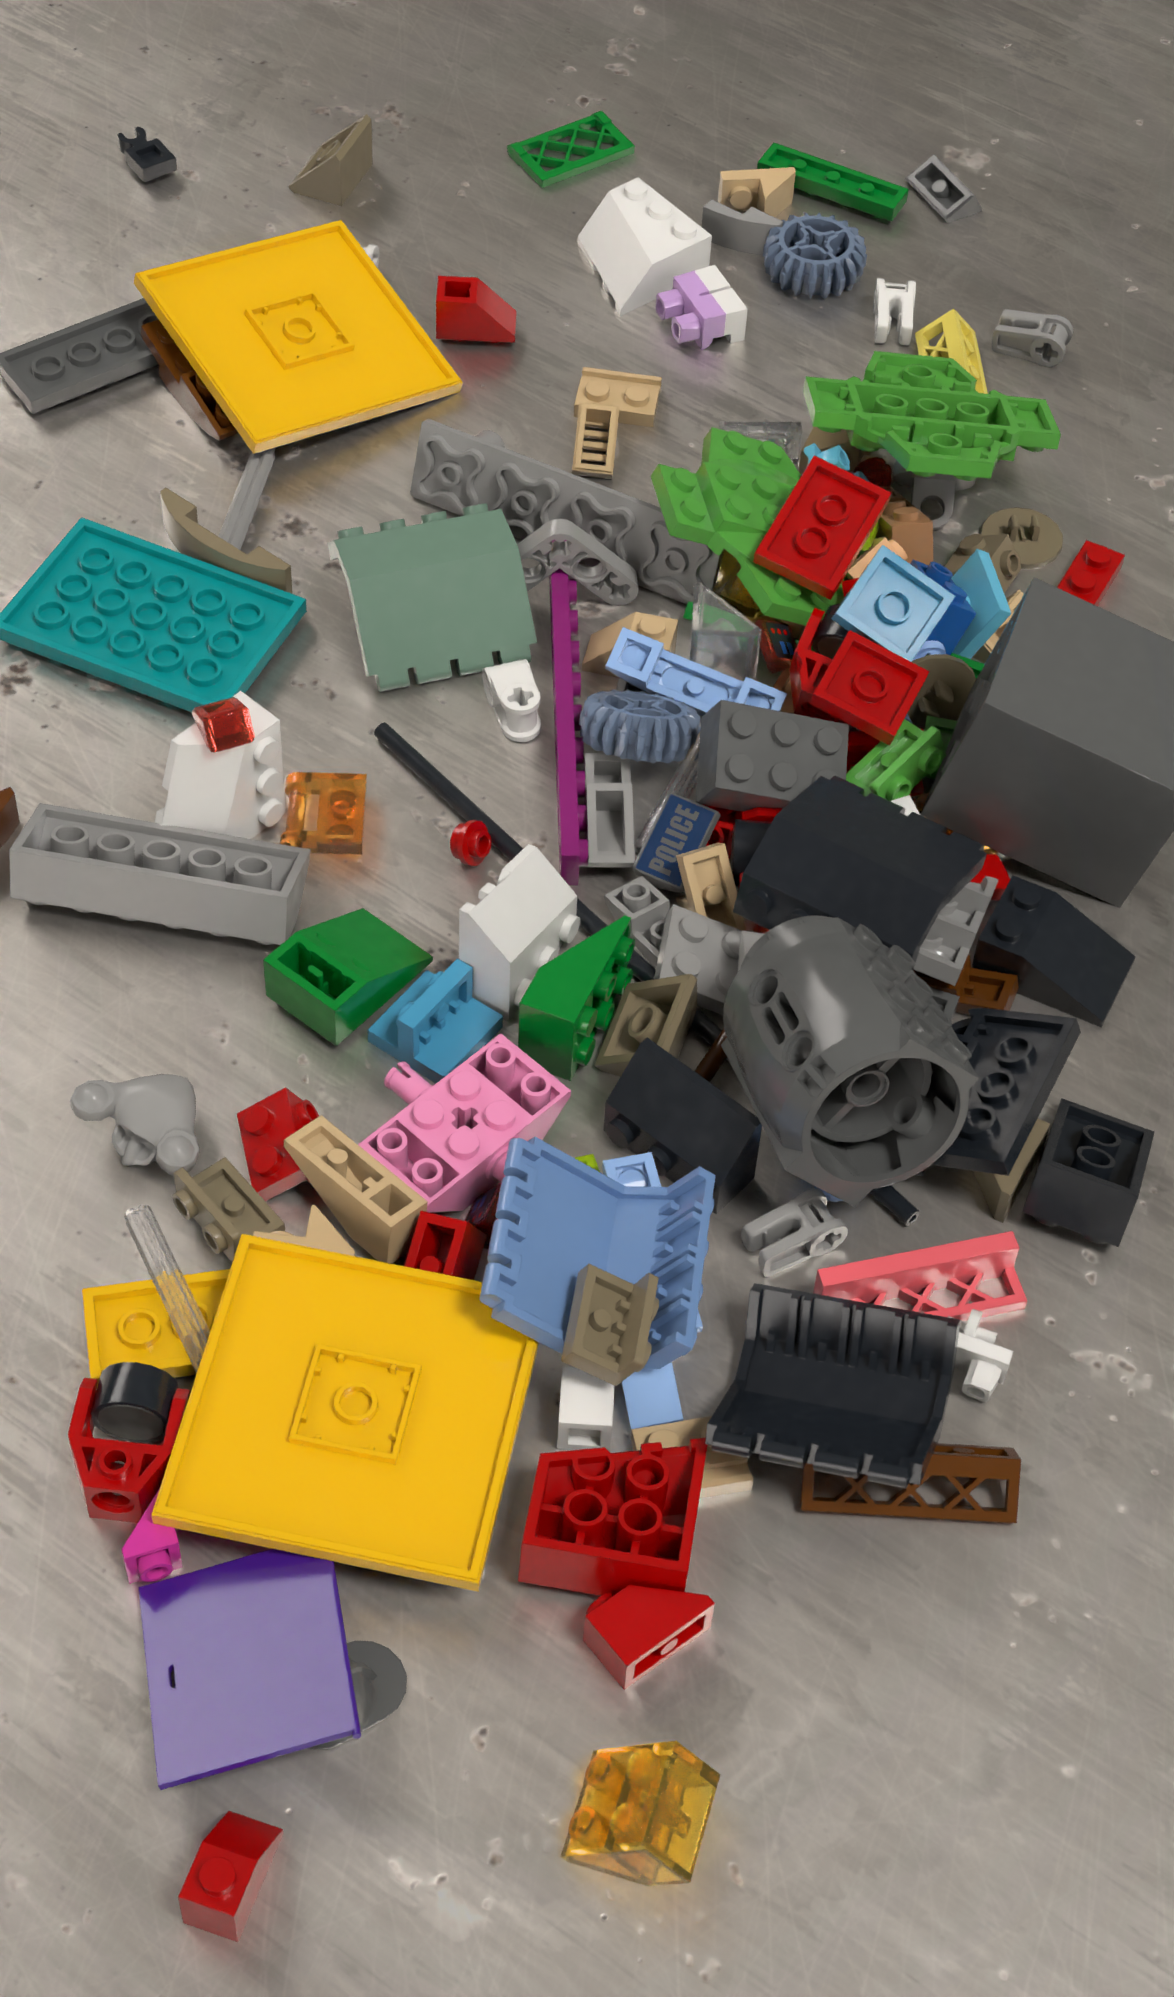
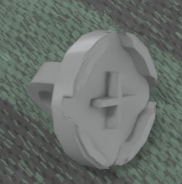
(938, 487)

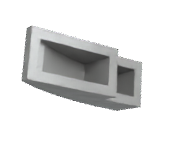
(609, 811)

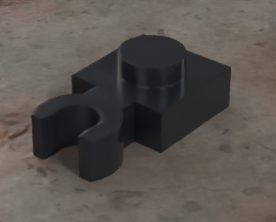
(146, 158)

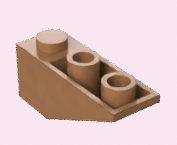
(907, 527)

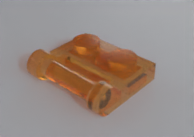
(339, 812)

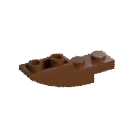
(185, 383)

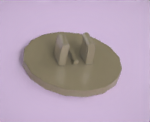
(1031, 533)
(943, 689)

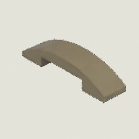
(199, 543)

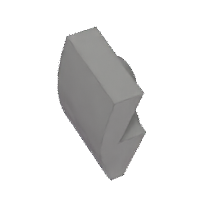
(737, 230)
(647, 913)

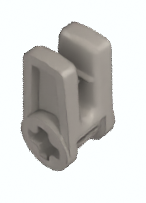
(1029, 336)
(801, 1230)

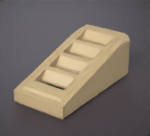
(600, 417)

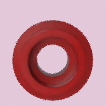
(470, 842)

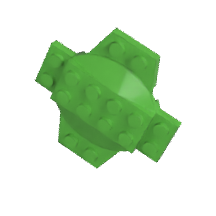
(930, 416)
(732, 508)

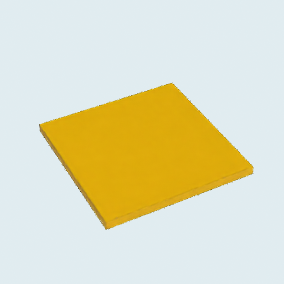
(297, 335)
(350, 1415)

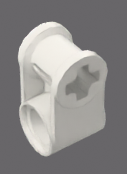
(514, 699)

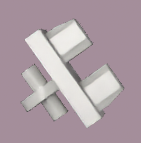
(980, 1358)

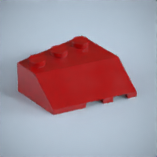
(613, 1518)

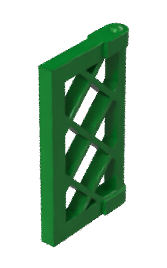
(565, 168)

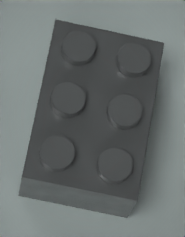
(764, 756)

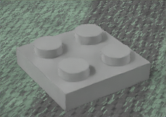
(699, 948)

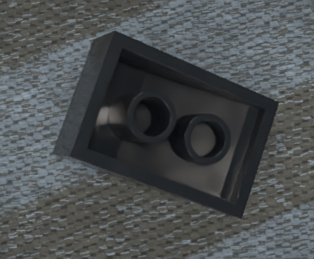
(1053, 952)
(1089, 1173)

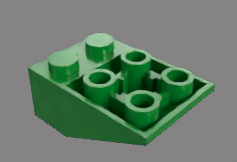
(341, 972)
(575, 999)

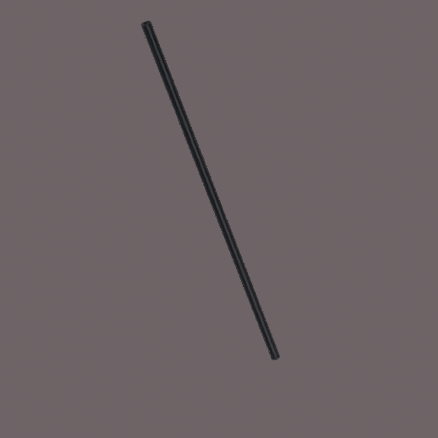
(589, 920)

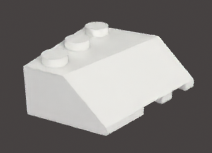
(641, 244)
(226, 790)
(516, 929)

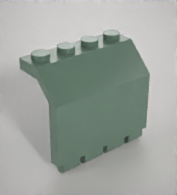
(436, 595)

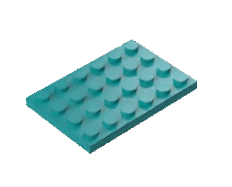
(149, 617)

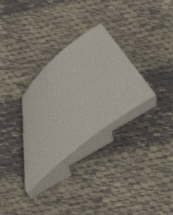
(954, 932)

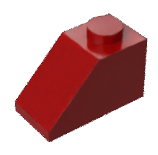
(446, 1246)
(643, 1628)
(228, 1875)

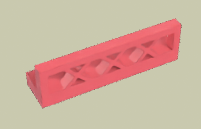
(929, 1270)

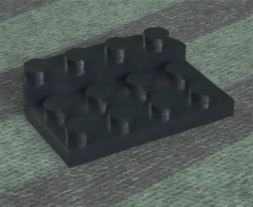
(1017, 1068)

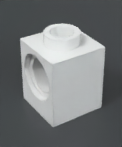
(584, 1411)

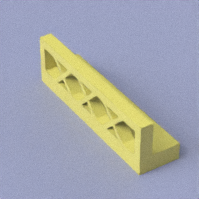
(956, 343)

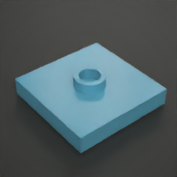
(986, 598)

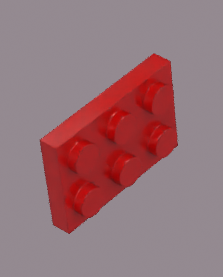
(822, 527)

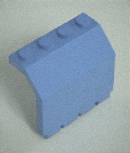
(565, 1214)

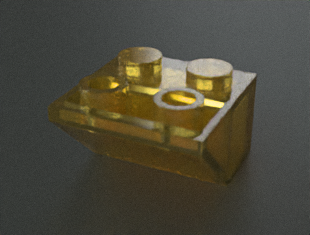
(642, 1813)

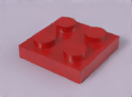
(869, 687)

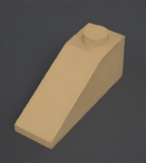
(358, 1189)

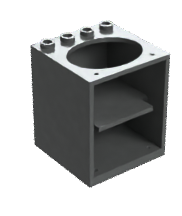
(1066, 746)

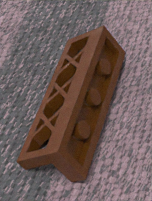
(948, 1461)

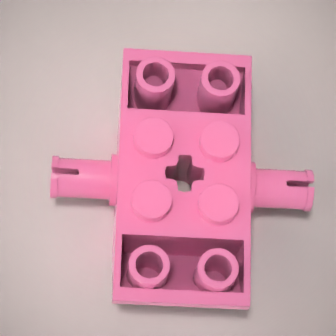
(458, 1131)

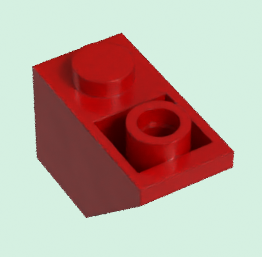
(472, 311)

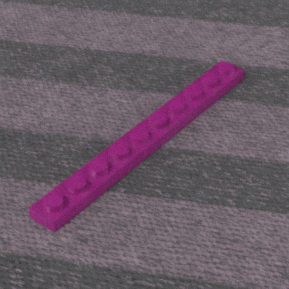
(568, 748)

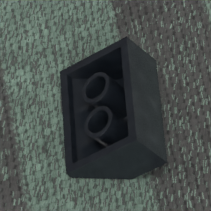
(683, 1122)

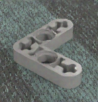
(567, 556)

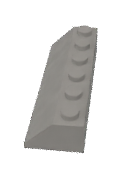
(159, 874)

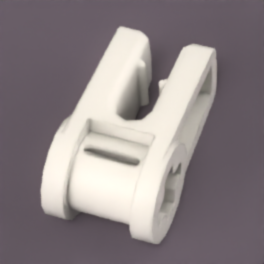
(895, 302)

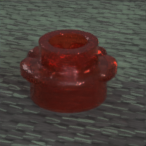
(876, 471)

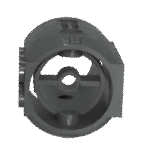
(845, 1056)

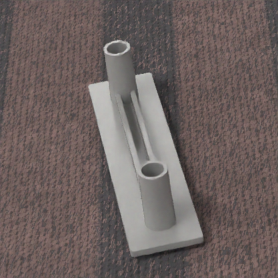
(470, 470)

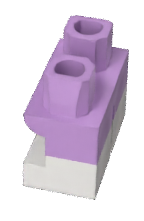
(703, 308)

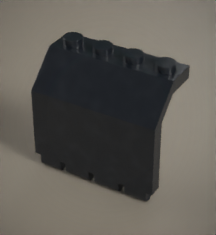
(856, 862)
(838, 1386)

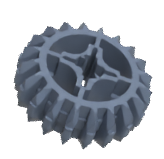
(815, 255)
(639, 726)

